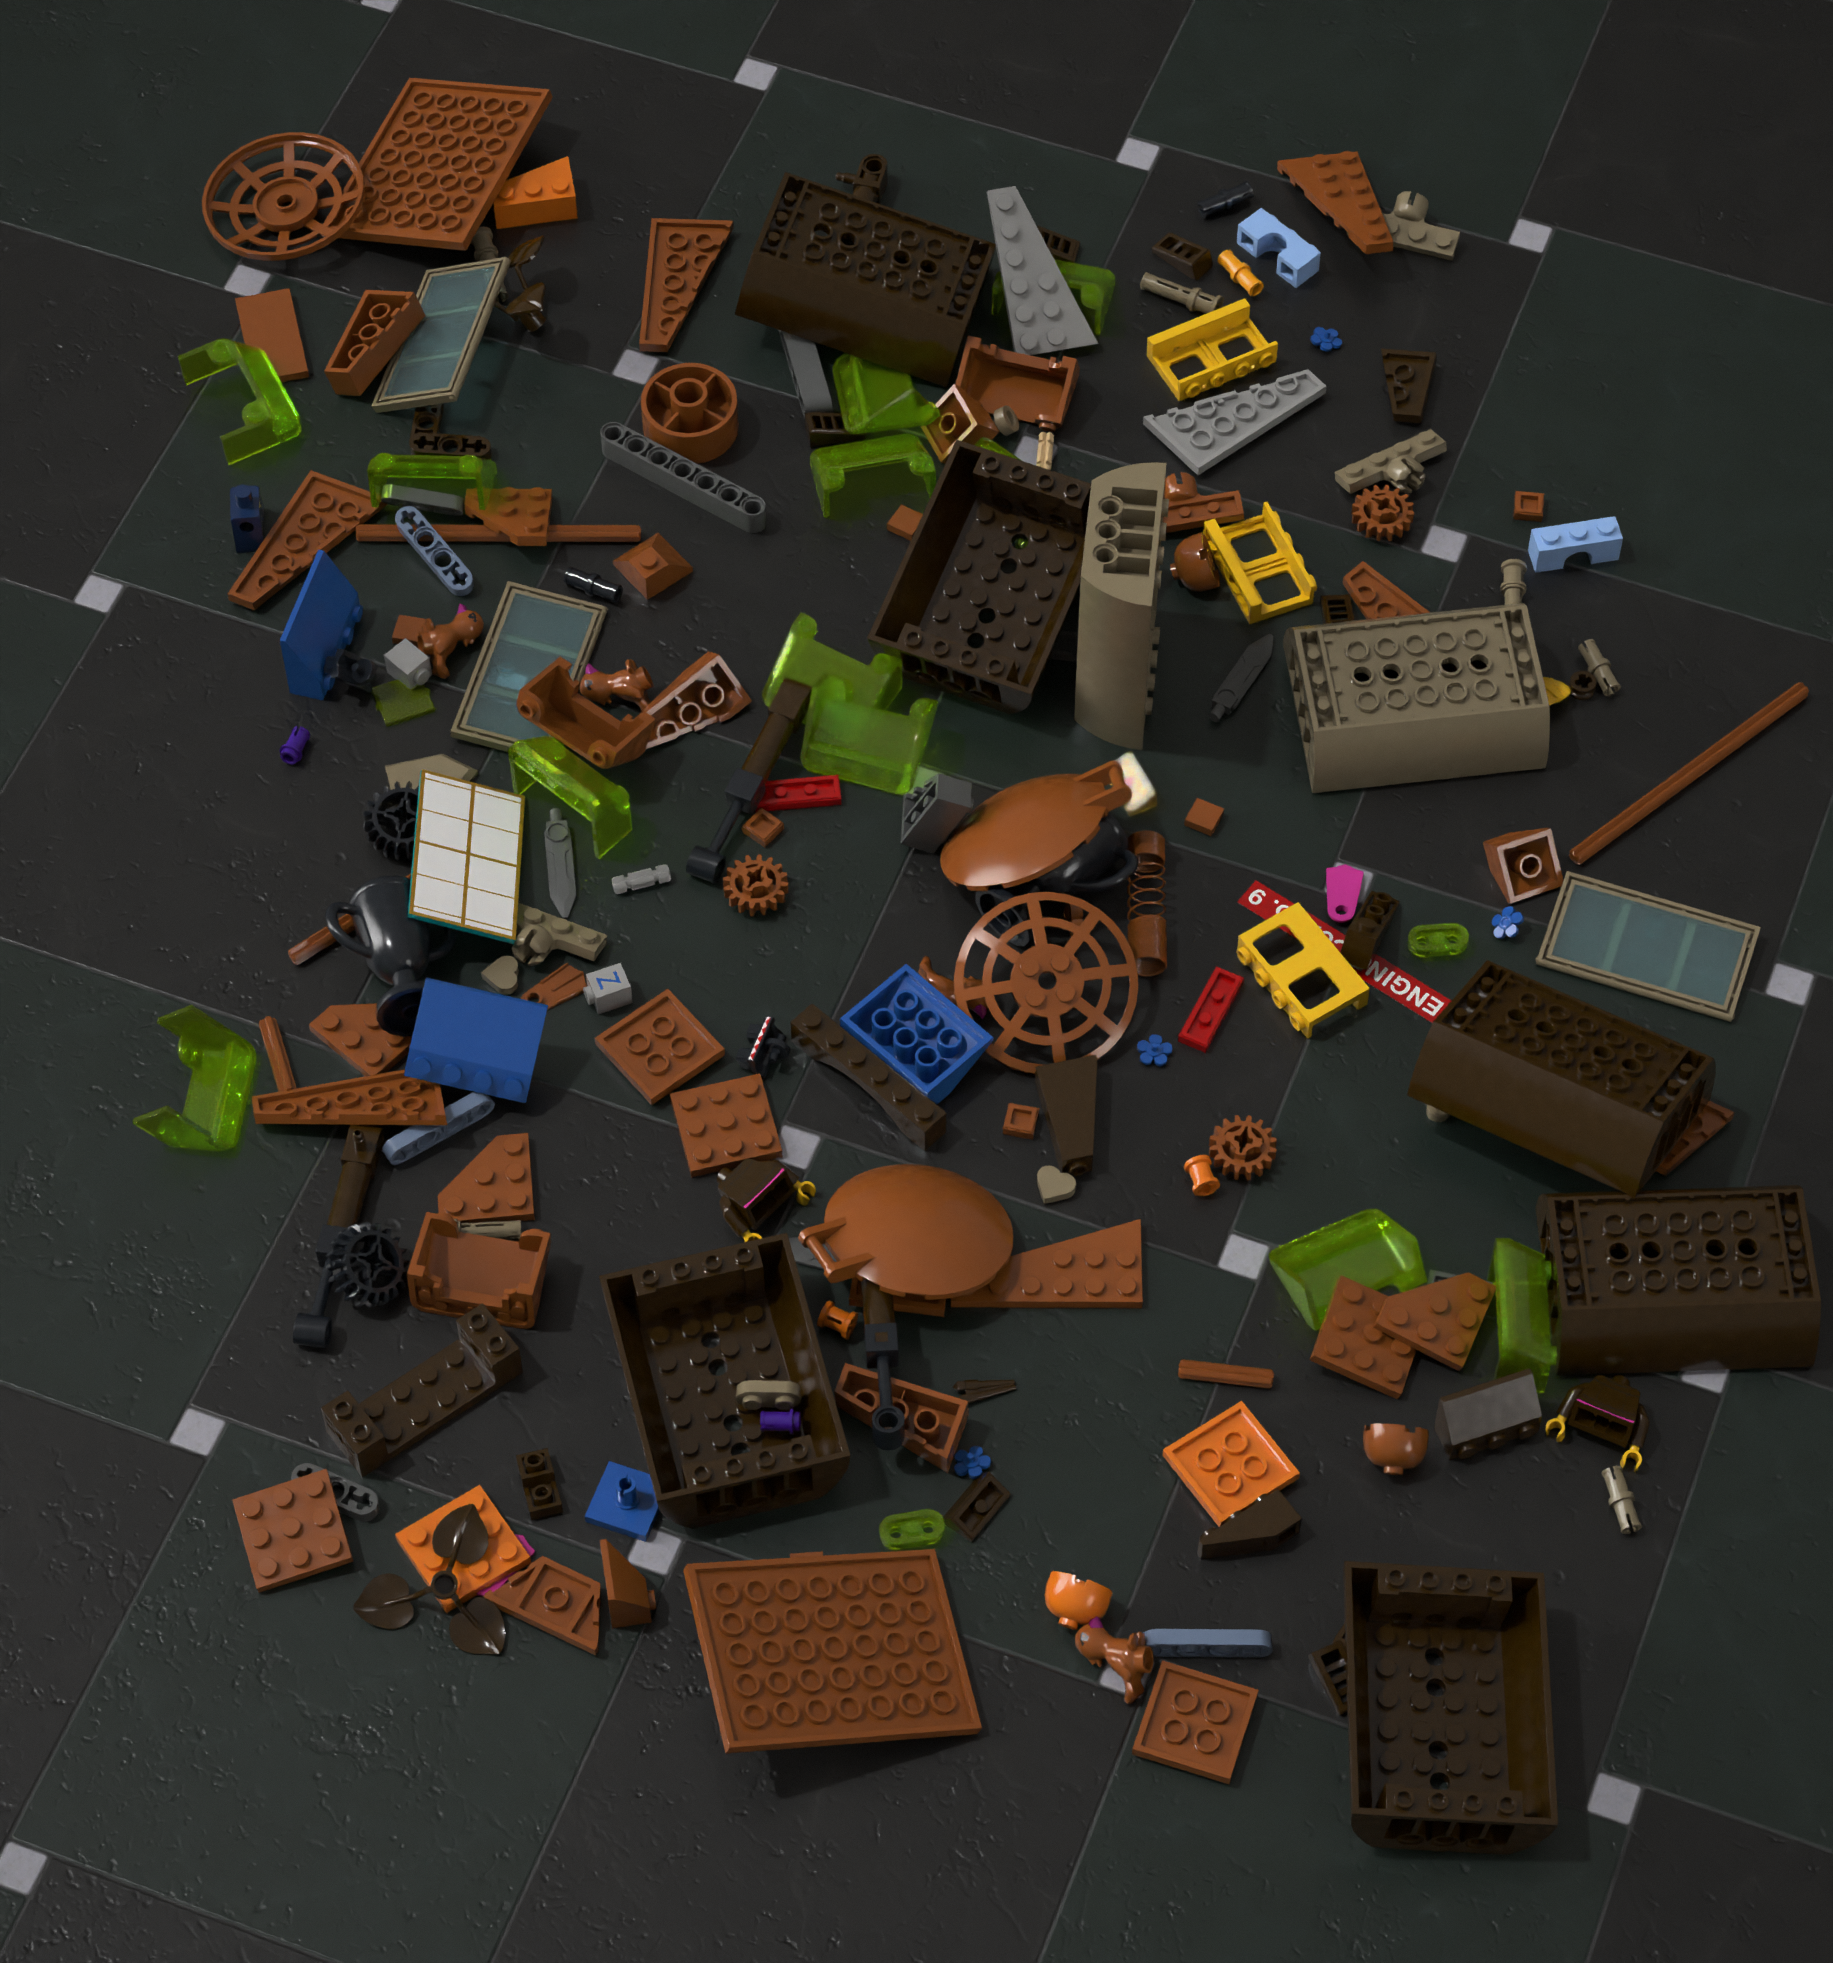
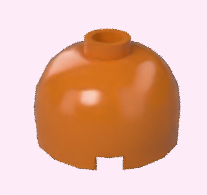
(1075, 1599)

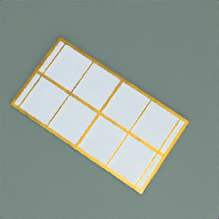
(467, 856)

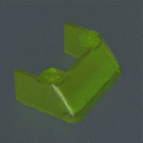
(266, 420)
(575, 783)
(217, 1088)
(1522, 1310)

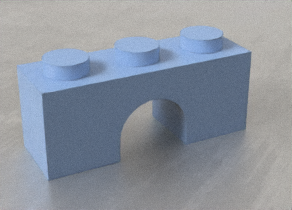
(1264, 233)
(1554, 544)

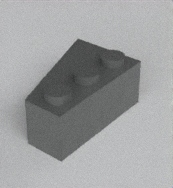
(934, 811)

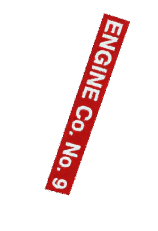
(1380, 973)

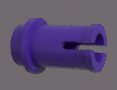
(292, 750)
(781, 1421)

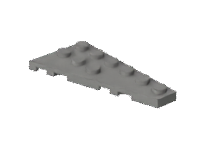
(1036, 295)
(1231, 420)

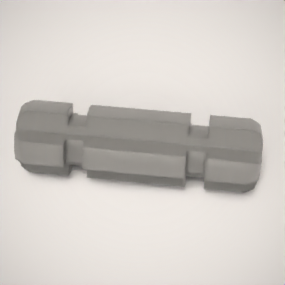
(641, 879)

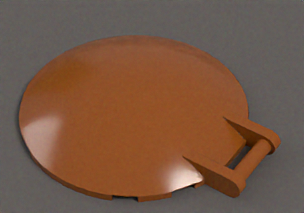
(1031, 827)
(913, 1232)

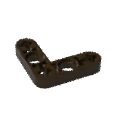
(431, 437)

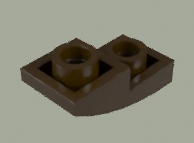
(539, 1484)

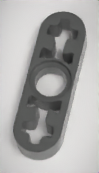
(423, 499)
(346, 1505)

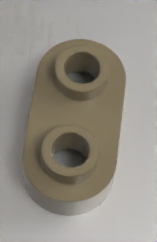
(773, 1394)

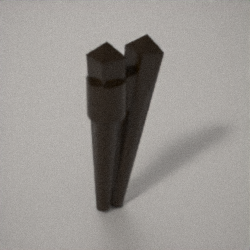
(981, 1390)

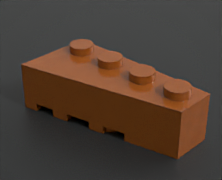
(372, 338)
(931, 1417)

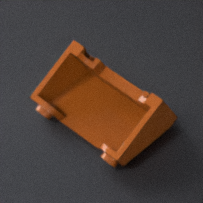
(1031, 385)
(557, 708)
(462, 1270)

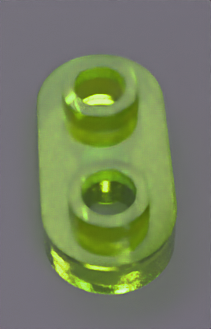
(1436, 939)
(911, 1527)

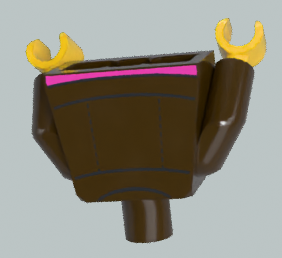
(756, 1191)
(1606, 1410)

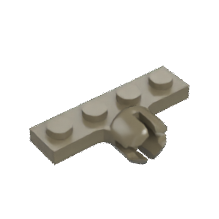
(1414, 234)
(1395, 464)
(544, 932)

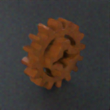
(1382, 513)
(755, 885)
(1256, 1154)

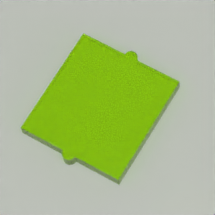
(400, 703)

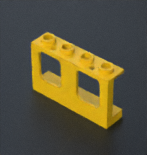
(1201, 340)
(1243, 575)
(1317, 954)

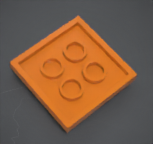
(1230, 1463)
(501, 1558)

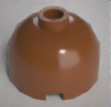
(1195, 564)
(1395, 1446)

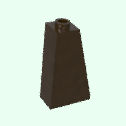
(1068, 1105)

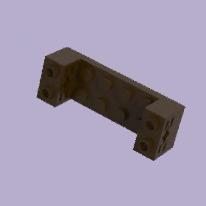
(426, 1395)

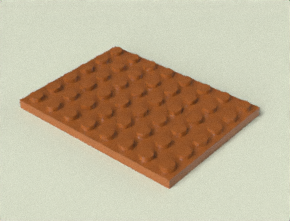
(441, 161)
(831, 1650)

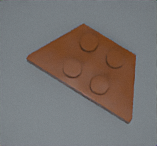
(553, 1601)

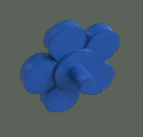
(1326, 339)
(1506, 923)
(1154, 1050)
(971, 1462)

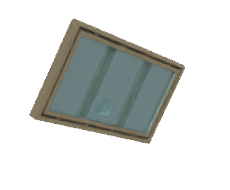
(441, 348)
(523, 640)
(1648, 946)

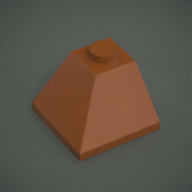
(960, 420)
(652, 566)
(1524, 863)
(626, 1589)

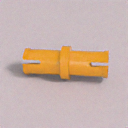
(1240, 272)

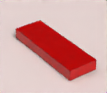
(801, 793)
(1210, 1009)

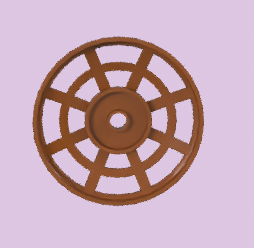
(284, 189)
(1046, 959)

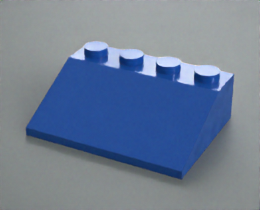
(318, 627)
(918, 1033)
(475, 1040)

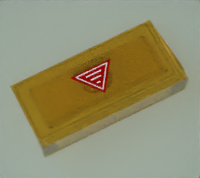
(1143, 792)

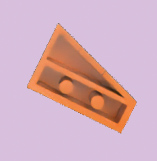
(537, 197)

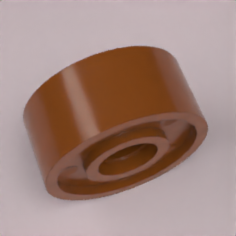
(691, 411)

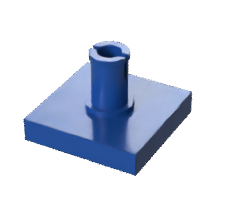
(624, 1502)

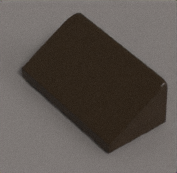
(976, 1506)

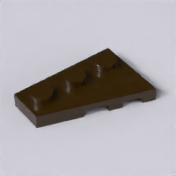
(1408, 382)

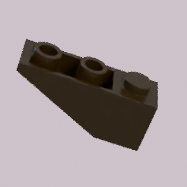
(1369, 929)
(1257, 1529)

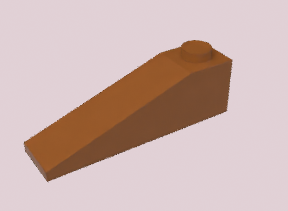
(695, 699)

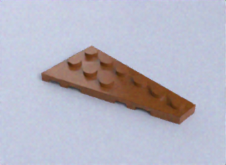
(1342, 190)
(677, 268)
(314, 520)
(1381, 598)
(364, 1100)
(1076, 1273)

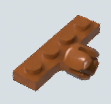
(1191, 510)

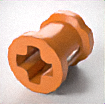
(1201, 1175)
(837, 1319)

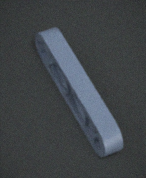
(435, 550)
(421, 1137)
(1209, 1642)

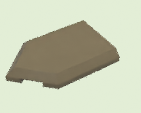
(440, 763)

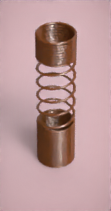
(1148, 932)

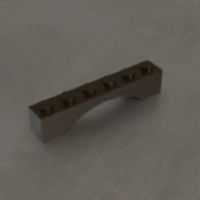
(907, 1106)

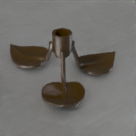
(530, 303)
(473, 1630)

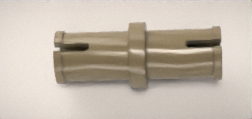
(1599, 667)
(1621, 1499)

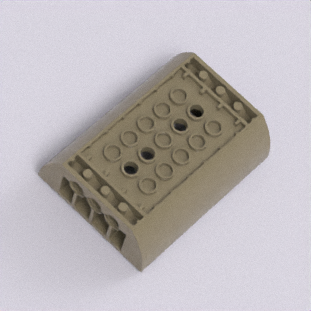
(1120, 602)
(1425, 719)

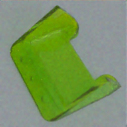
(1095, 282)
(878, 397)
(832, 461)
(428, 466)
(808, 660)
(864, 741)
(1360, 1247)

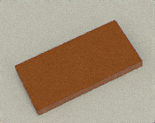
(271, 325)

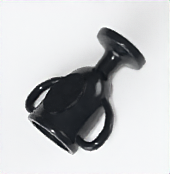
(1069, 878)
(392, 946)

